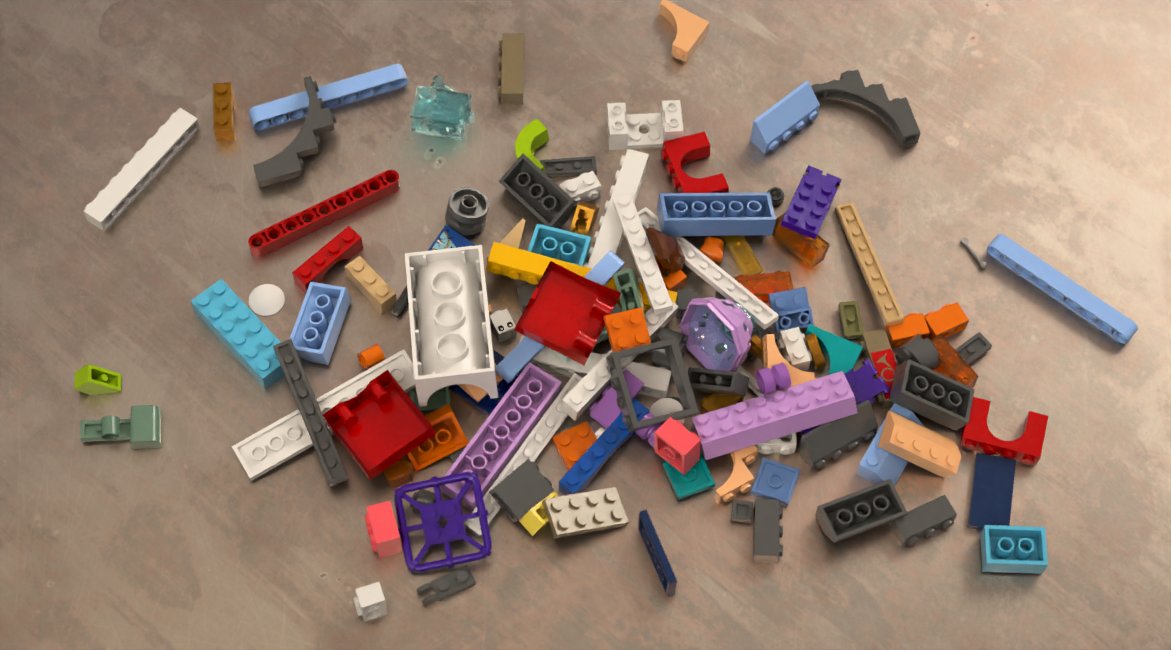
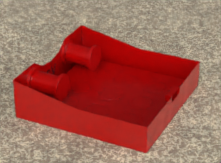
(567, 312)
(379, 425)

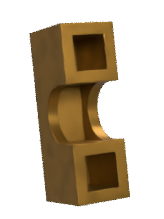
(223, 111)

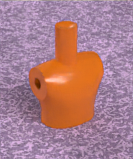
(713, 249)

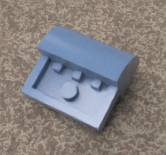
(792, 309)

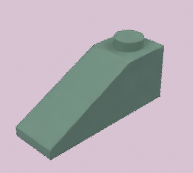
(628, 286)

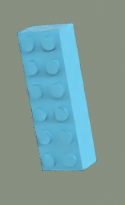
(239, 331)

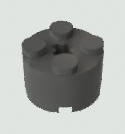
(919, 351)
(659, 356)

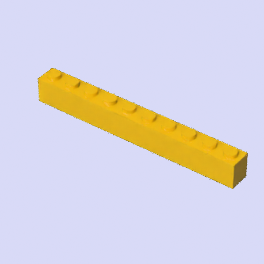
(531, 267)

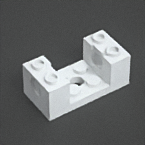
(624, 129)

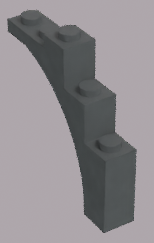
(894, 113)
(286, 163)

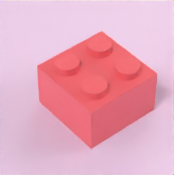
(677, 445)
(383, 529)

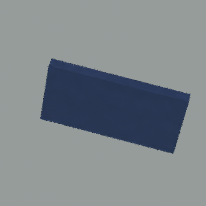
(991, 491)
(657, 553)

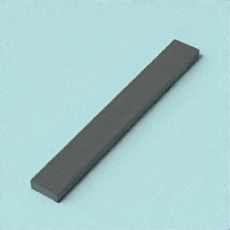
(311, 412)

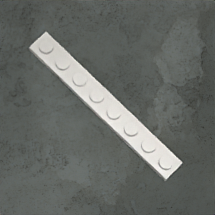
(642, 254)

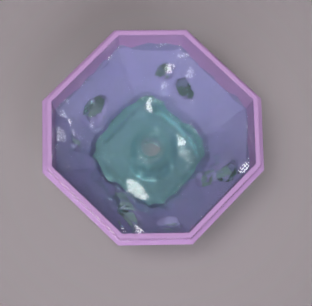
(717, 332)

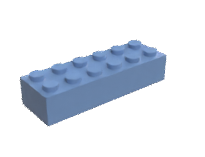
(715, 214)

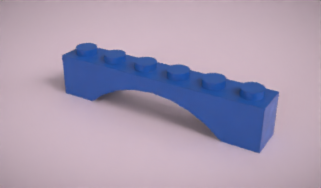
(586, 468)

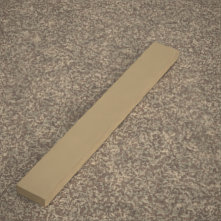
(869, 264)

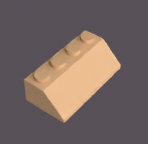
(919, 445)

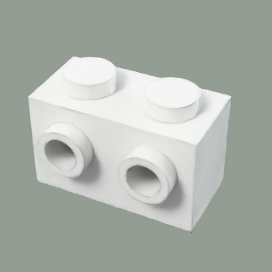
(582, 188)
(793, 348)

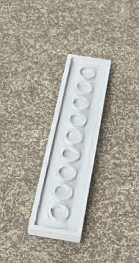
(289, 434)

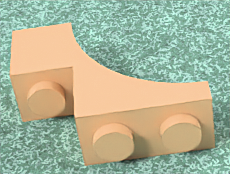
(741, 478)

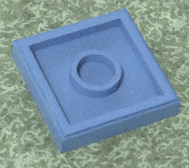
(775, 481)

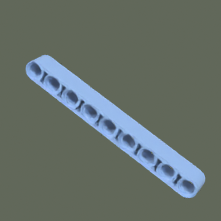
(332, 95)
(1062, 288)
(528, 348)

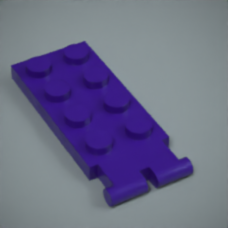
(811, 202)
(863, 385)

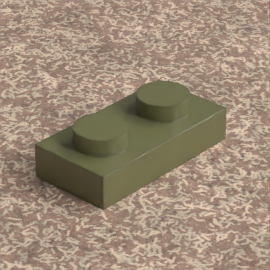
(851, 319)

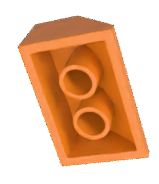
(447, 439)

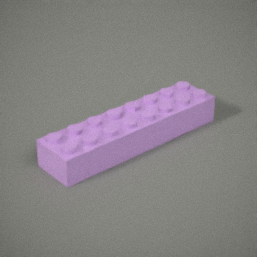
(775, 415)
(504, 431)

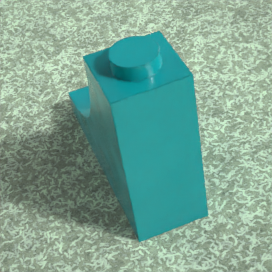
(838, 352)

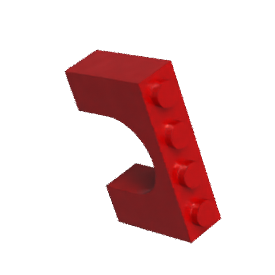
(687, 149)
(1025, 449)

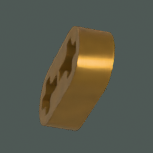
(815, 350)

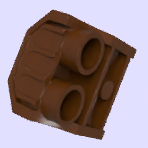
(667, 250)

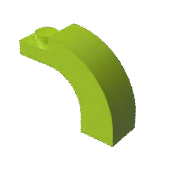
(530, 139)

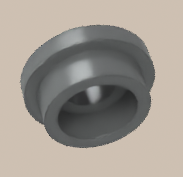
(775, 191)

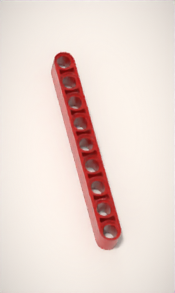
(320, 220)

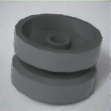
(467, 210)

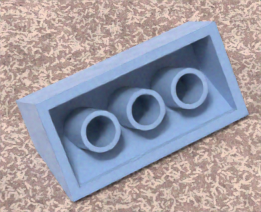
(785, 118)
(320, 322)
(880, 464)

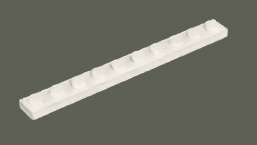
(716, 276)
(529, 450)

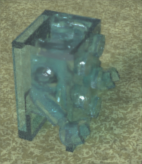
(441, 111)

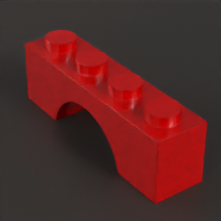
(341, 247)

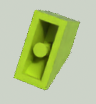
(97, 380)

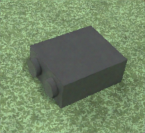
(521, 490)

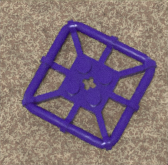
(452, 531)

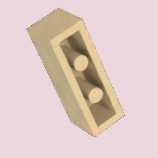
(370, 285)

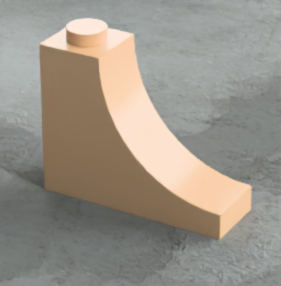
(688, 28)
(772, 356)

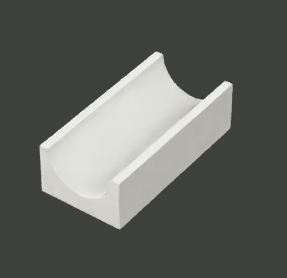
(449, 320)

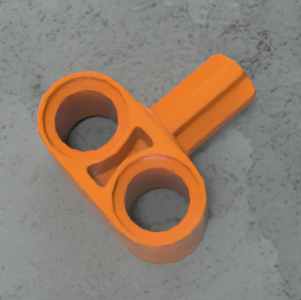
(371, 356)

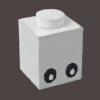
(502, 325)

